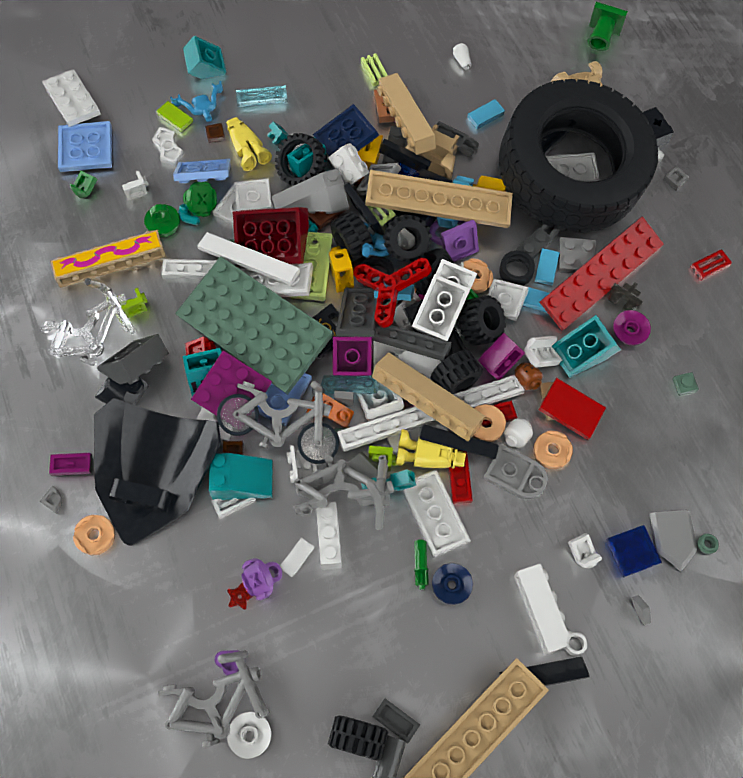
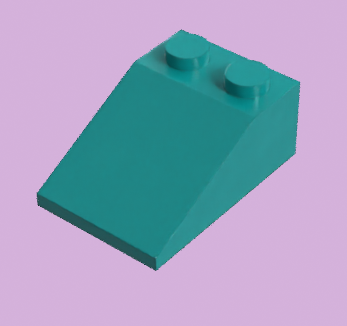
(585, 347)
(240, 477)

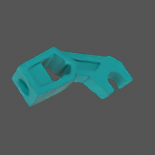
(400, 480)

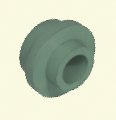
(713, 543)

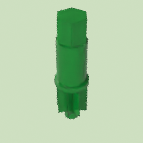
(421, 569)

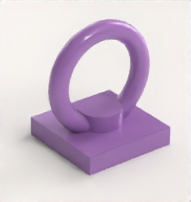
(458, 241)

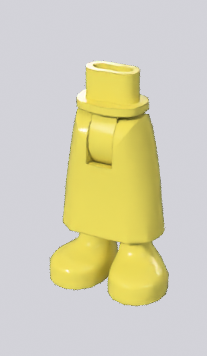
(246, 144)
(427, 453)

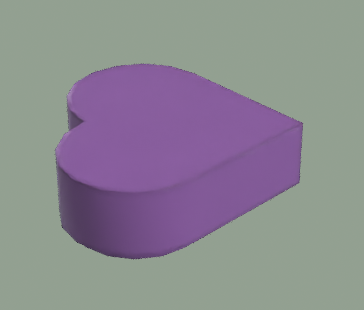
(228, 668)

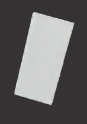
(296, 557)

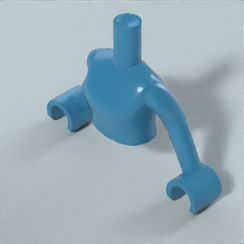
(201, 103)
(378, 243)

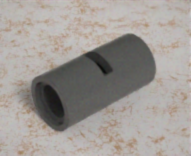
(391, 758)

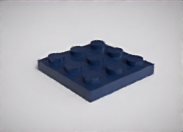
(346, 128)

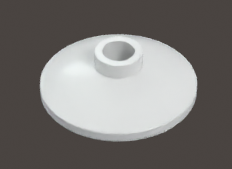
(240, 727)

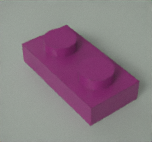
(70, 464)

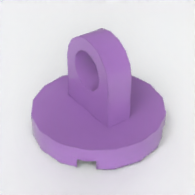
(258, 578)

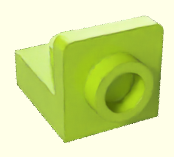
(136, 305)
(376, 451)

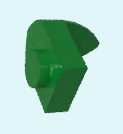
(83, 185)

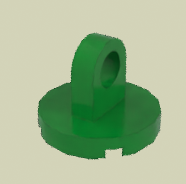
(200, 199)
(163, 219)

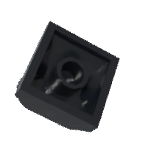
(126, 392)

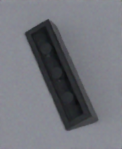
(452, 440)
(560, 671)

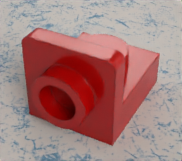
(199, 345)

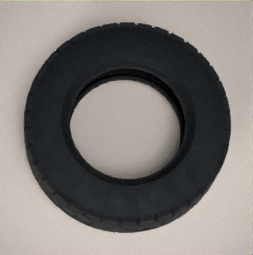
(598, 115)

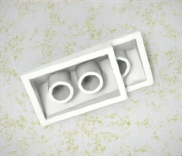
(444, 300)

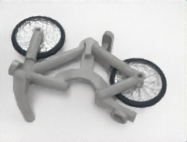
(240, 415)

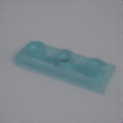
(261, 96)
(349, 383)

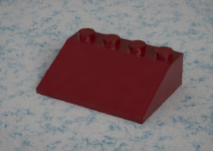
(273, 232)

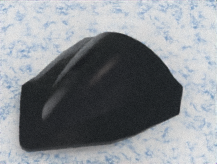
(149, 466)

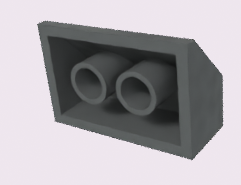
(134, 360)

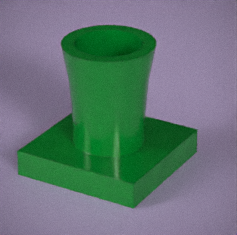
(605, 21)

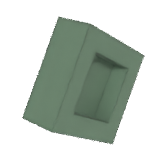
(685, 384)

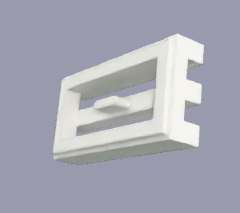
(232, 509)

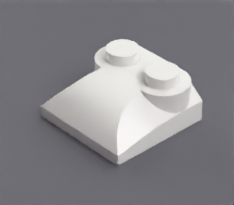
(380, 404)

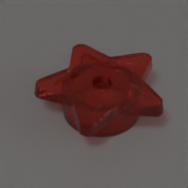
(234, 593)

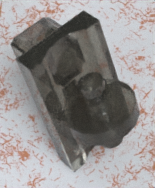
(632, 301)

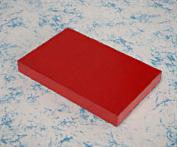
(572, 408)

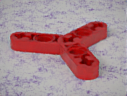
(397, 283)

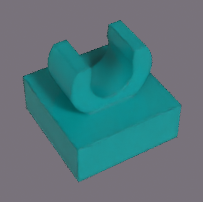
(278, 132)

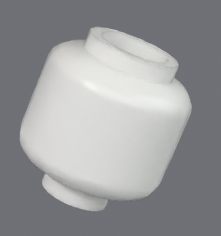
(518, 433)

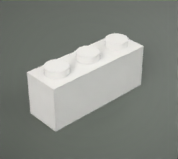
(329, 537)

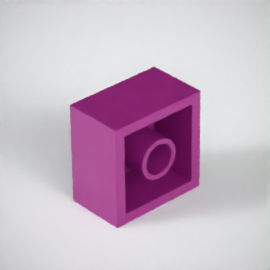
(353, 356)

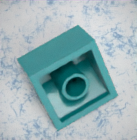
(203, 59)

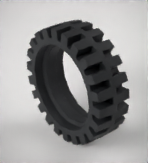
(289, 144)

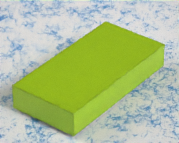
(174, 116)

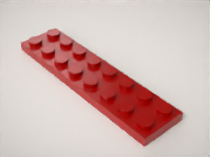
(600, 273)

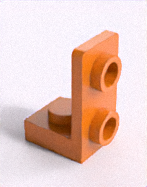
(339, 413)

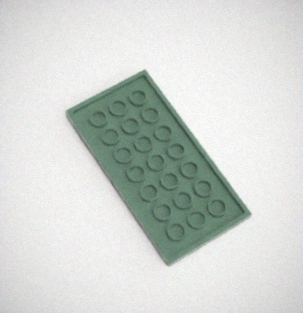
(254, 324)

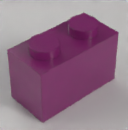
(501, 356)

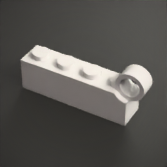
(544, 611)

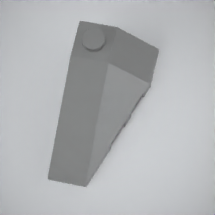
(319, 193)

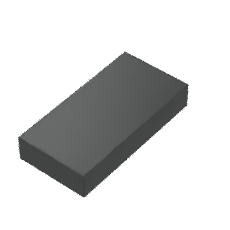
(396, 720)

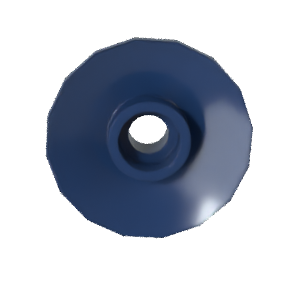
(452, 573)

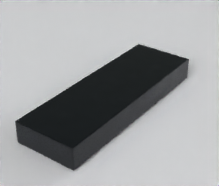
(404, 156)

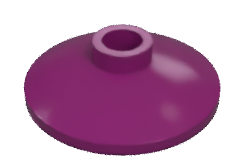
(635, 321)

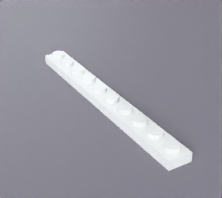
(415, 418)

